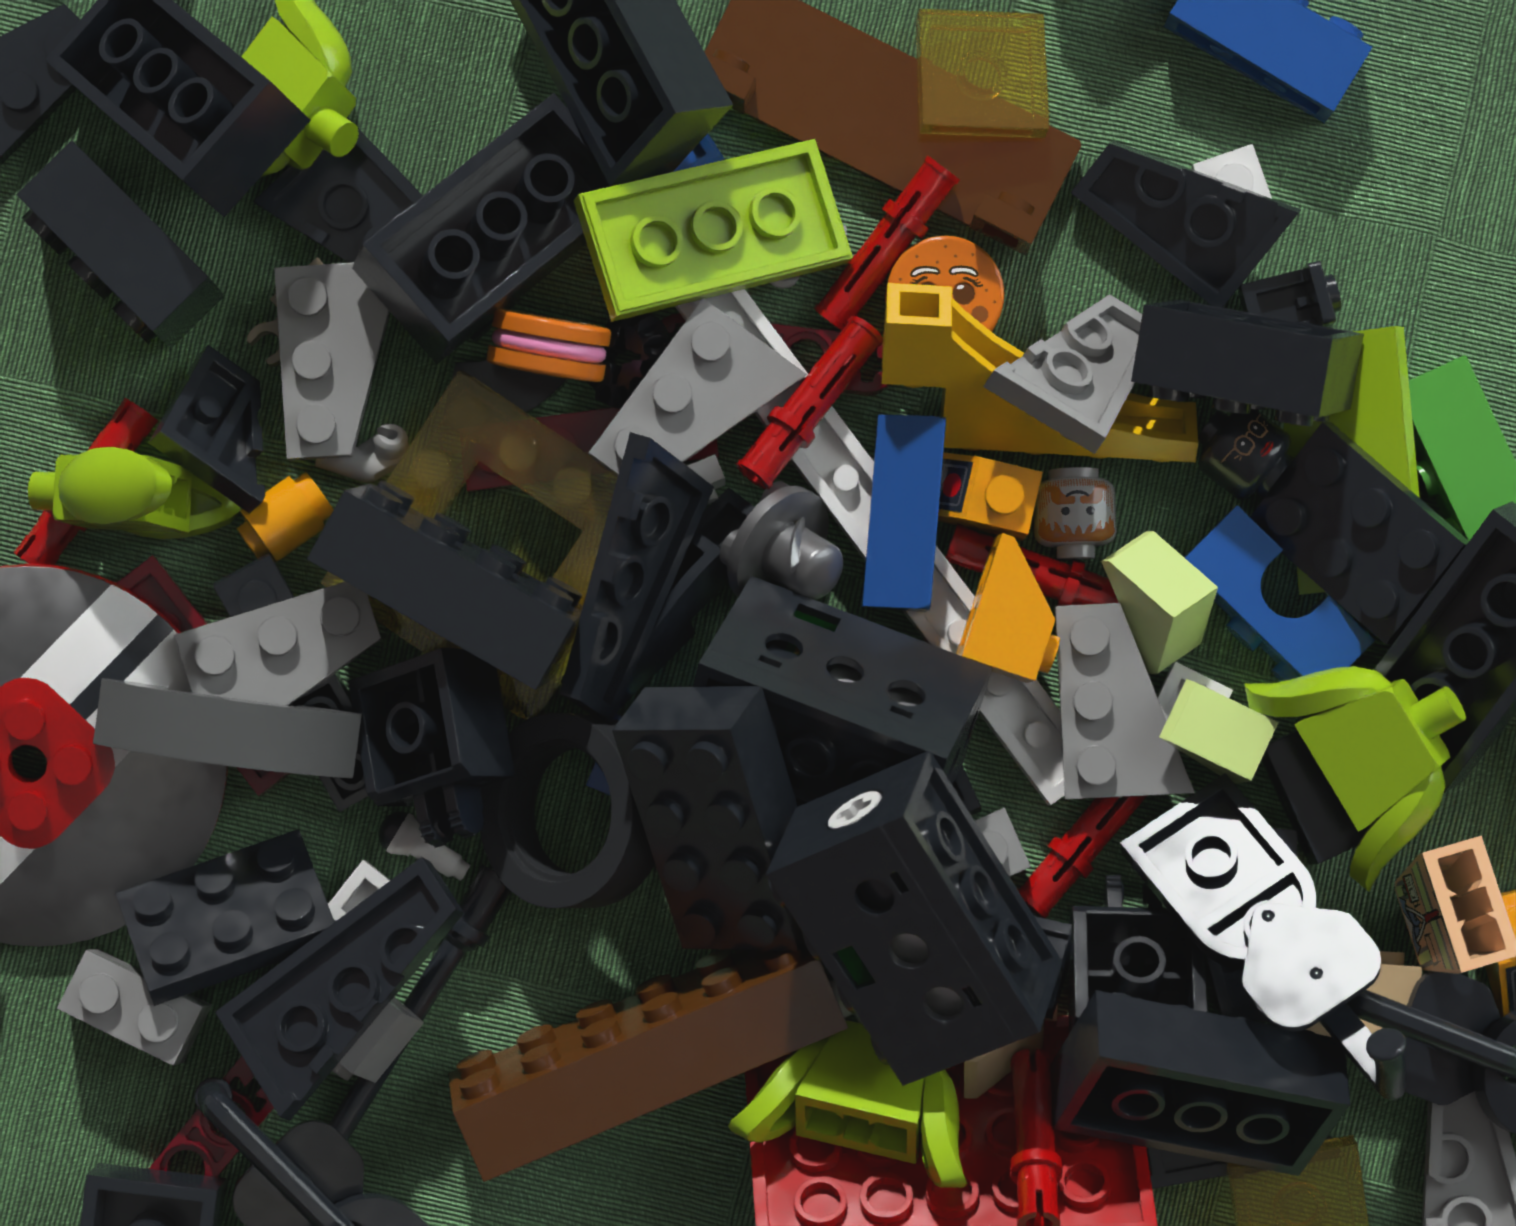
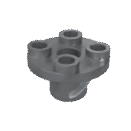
(784, 544)

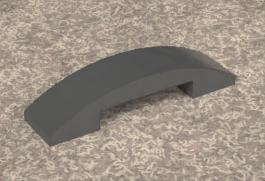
(226, 730)

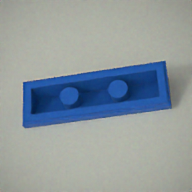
(904, 512)

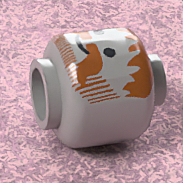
(1075, 512)

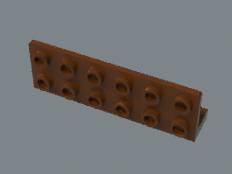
(862, 108)

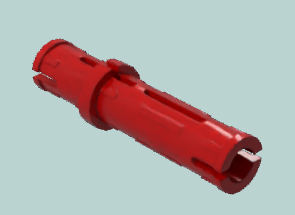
(887, 242)
(795, 421)
(51, 537)
(1056, 579)
(1040, 889)
(1036, 1164)

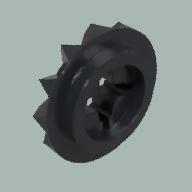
(642, 335)

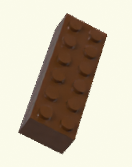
(639, 1053)

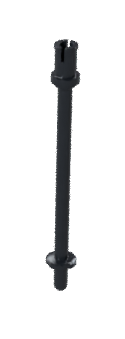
(480, 908)

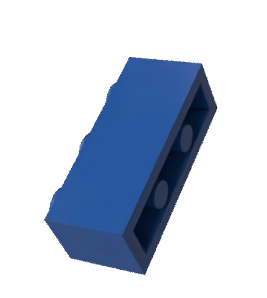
(1277, 46)

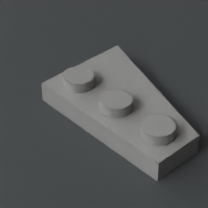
(327, 356)
(698, 388)

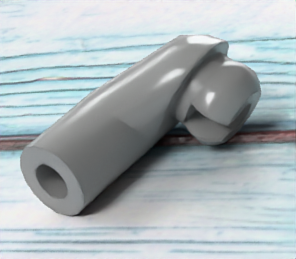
(371, 458)

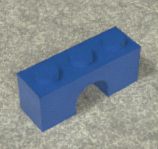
(1235, 560)

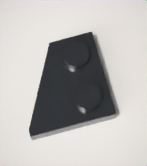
(216, 428)

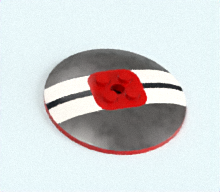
(99, 811)

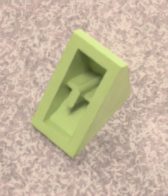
(1161, 598)
(1218, 732)

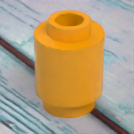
(285, 518)

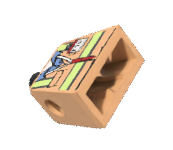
(1455, 909)

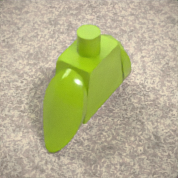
(313, 73)
(130, 494)
(1373, 748)
(852, 1100)

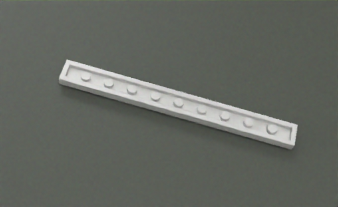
(841, 476)

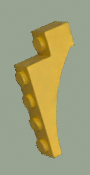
(941, 345)

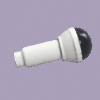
(401, 836)

